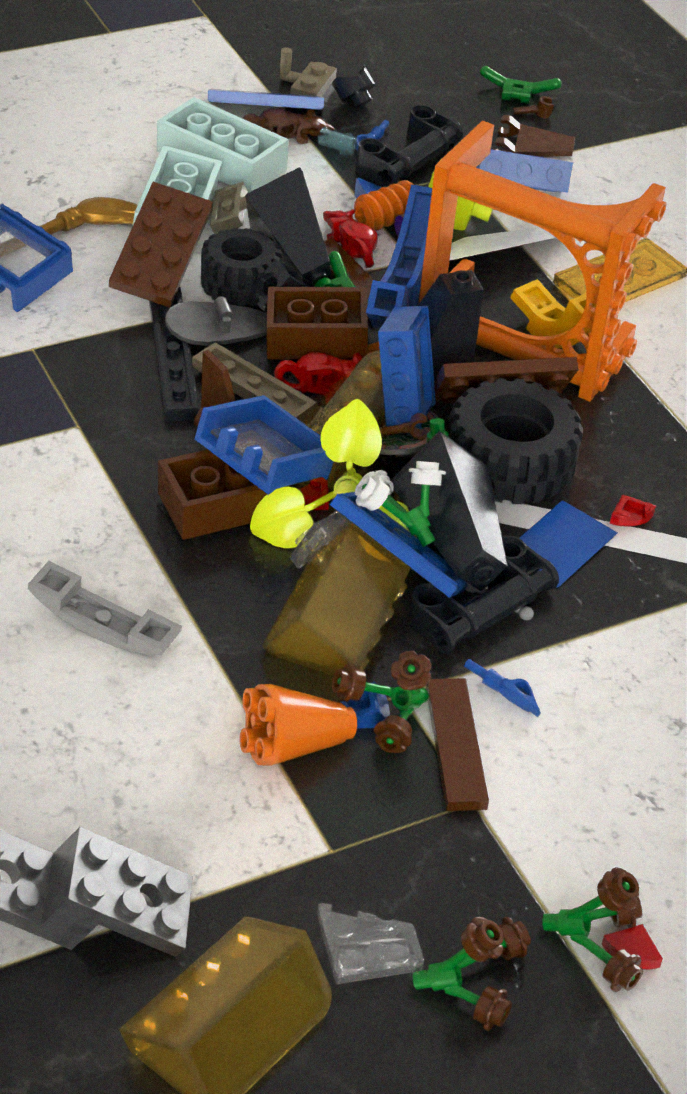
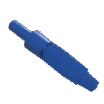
(376, 133)
(510, 689)

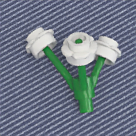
(376, 488)

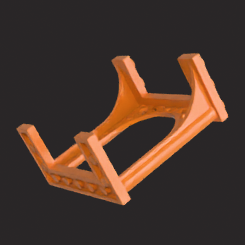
(603, 227)

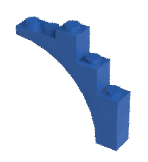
(403, 276)

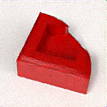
(315, 490)
(631, 512)
(634, 941)

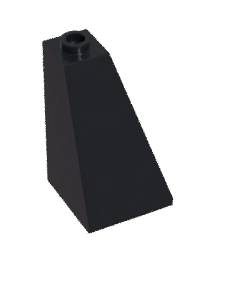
(288, 215)
(454, 317)
(460, 510)

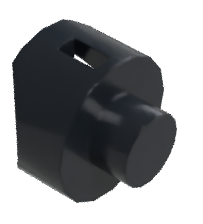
(355, 87)

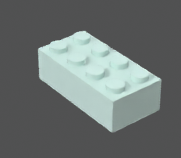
(246, 150)
(184, 172)

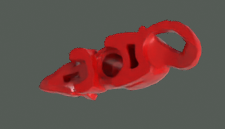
(355, 237)
(315, 371)

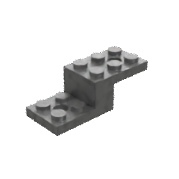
(92, 885)

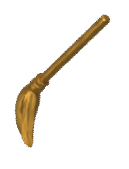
(93, 211)

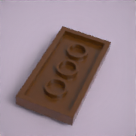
(160, 244)
(459, 377)

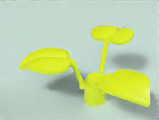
(346, 437)

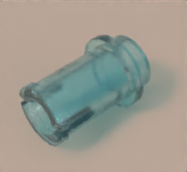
(343, 142)

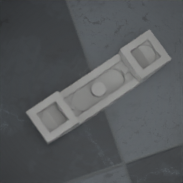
(99, 618)

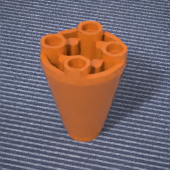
(291, 724)

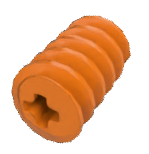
(382, 206)

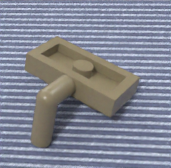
(312, 81)
(228, 207)

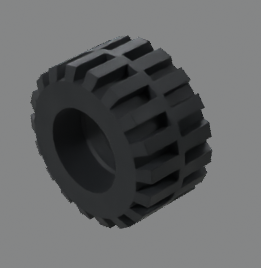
(235, 262)

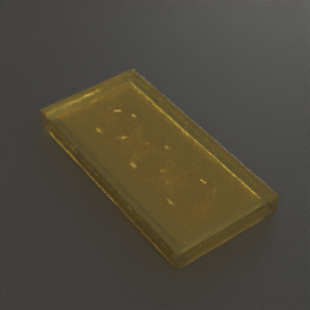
(650, 271)

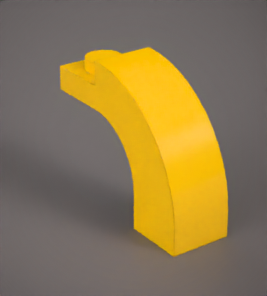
(545, 313)

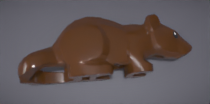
(290, 124)

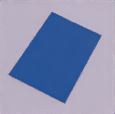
(567, 538)

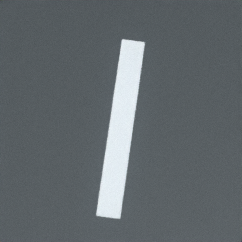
(627, 538)

